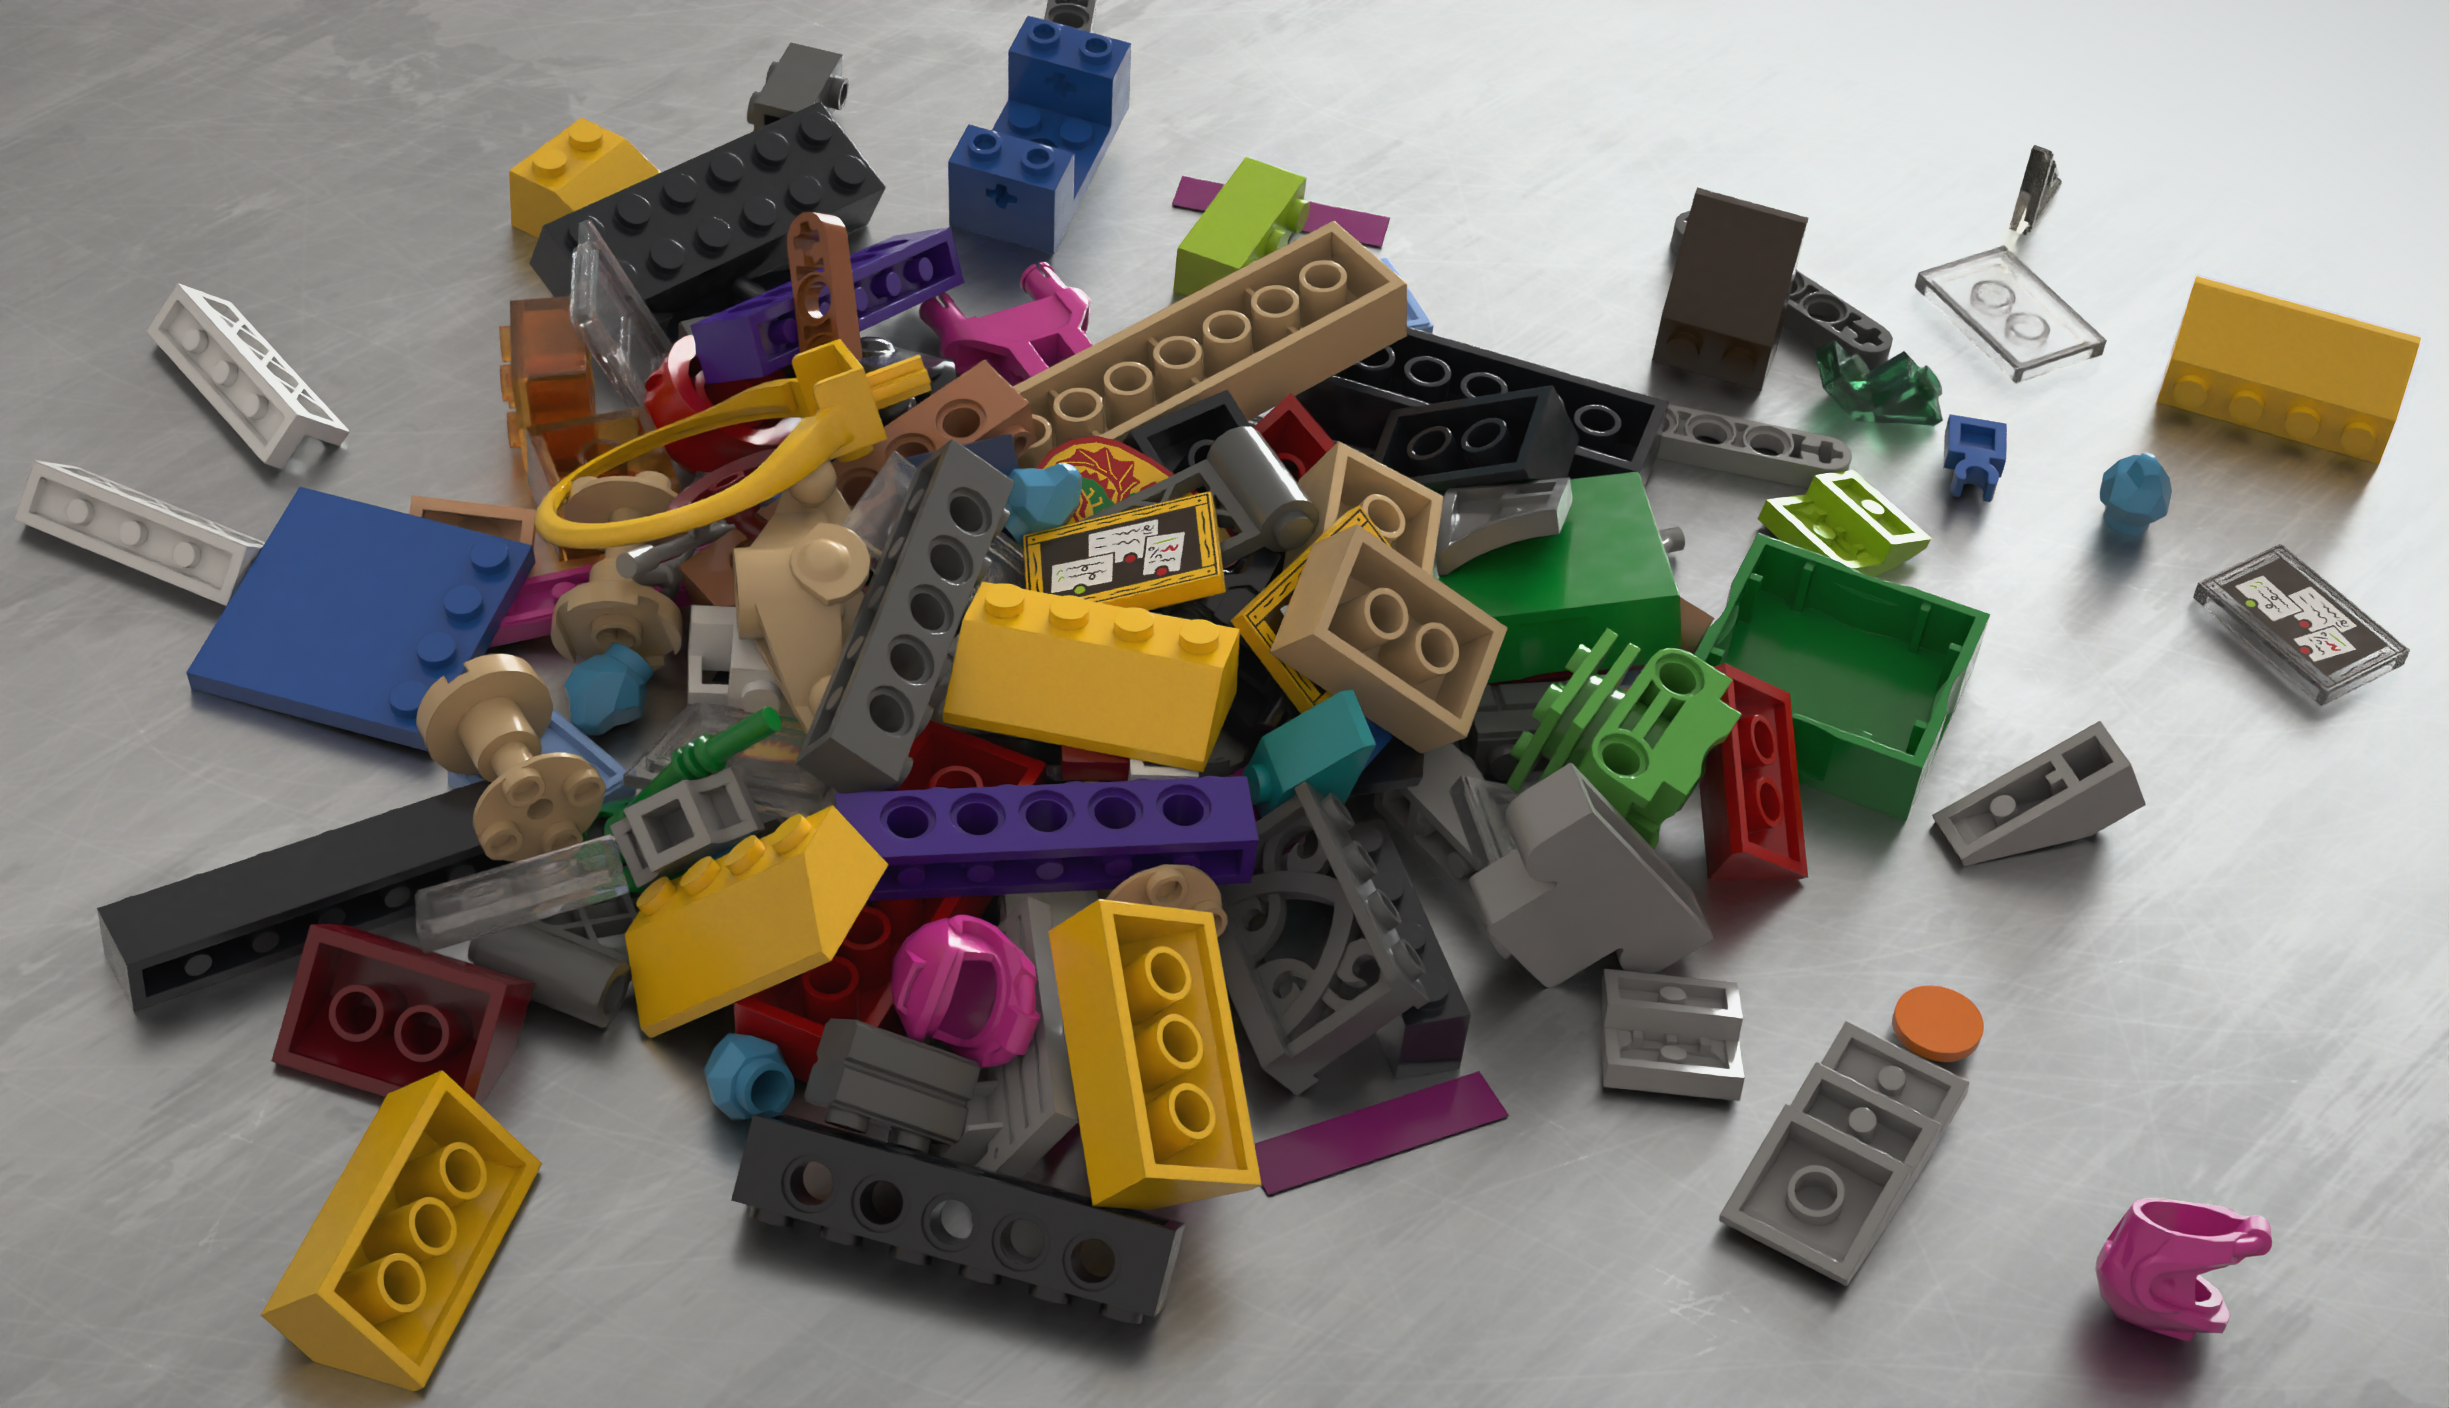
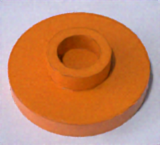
(1937, 1023)

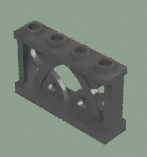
(1283, 1026)

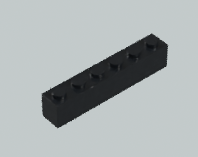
(265, 904)

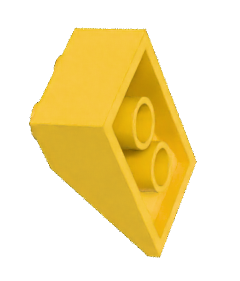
(573, 172)

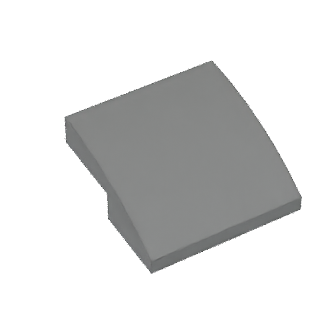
(1671, 1035)

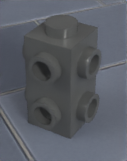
(798, 81)

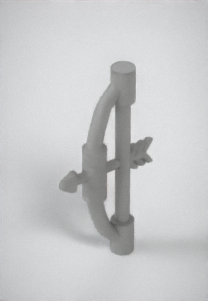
(644, 562)

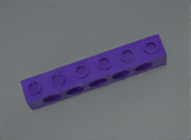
(887, 280)
(1053, 835)

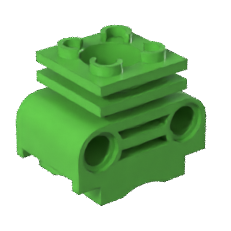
(1634, 745)

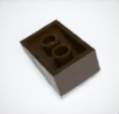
(1730, 289)

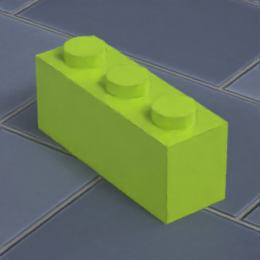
(1241, 225)

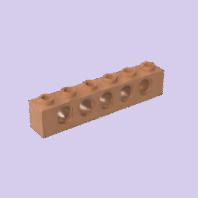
(967, 409)

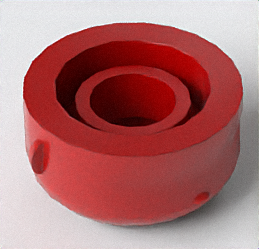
(681, 391)

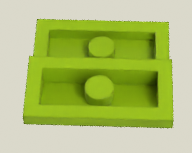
(1847, 523)

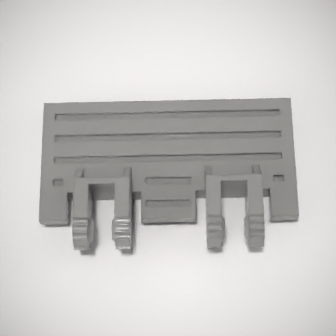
(1031, 1101)

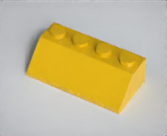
(2288, 369)
(1093, 676)
(748, 918)
(1152, 1056)
(404, 1236)

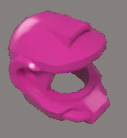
(948, 983)
(2155, 1262)

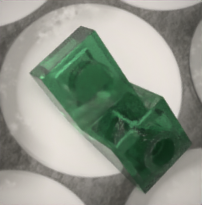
(1887, 394)

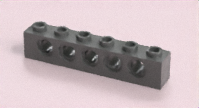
(907, 624)

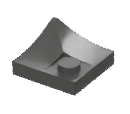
(1497, 515)

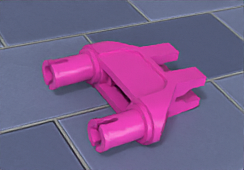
(1018, 339)

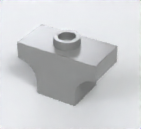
(685, 825)

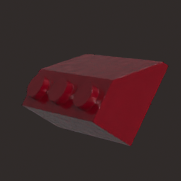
(390, 1015)

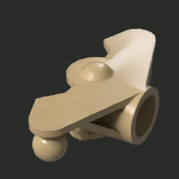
(802, 589)

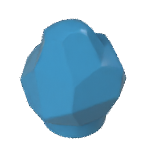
(2135, 493)
(1042, 499)
(608, 690)
(748, 1077)

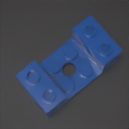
(1049, 140)

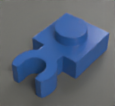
(1975, 453)

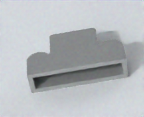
(1583, 888)

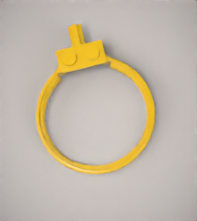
(837, 422)

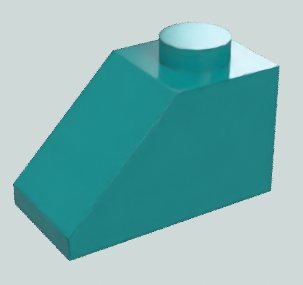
(1319, 746)

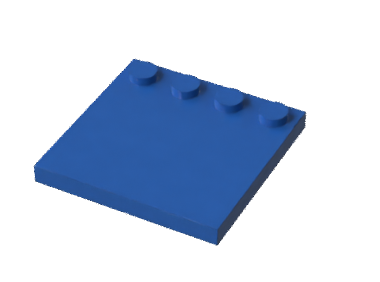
(359, 615)

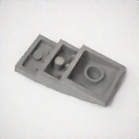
(1845, 1153)

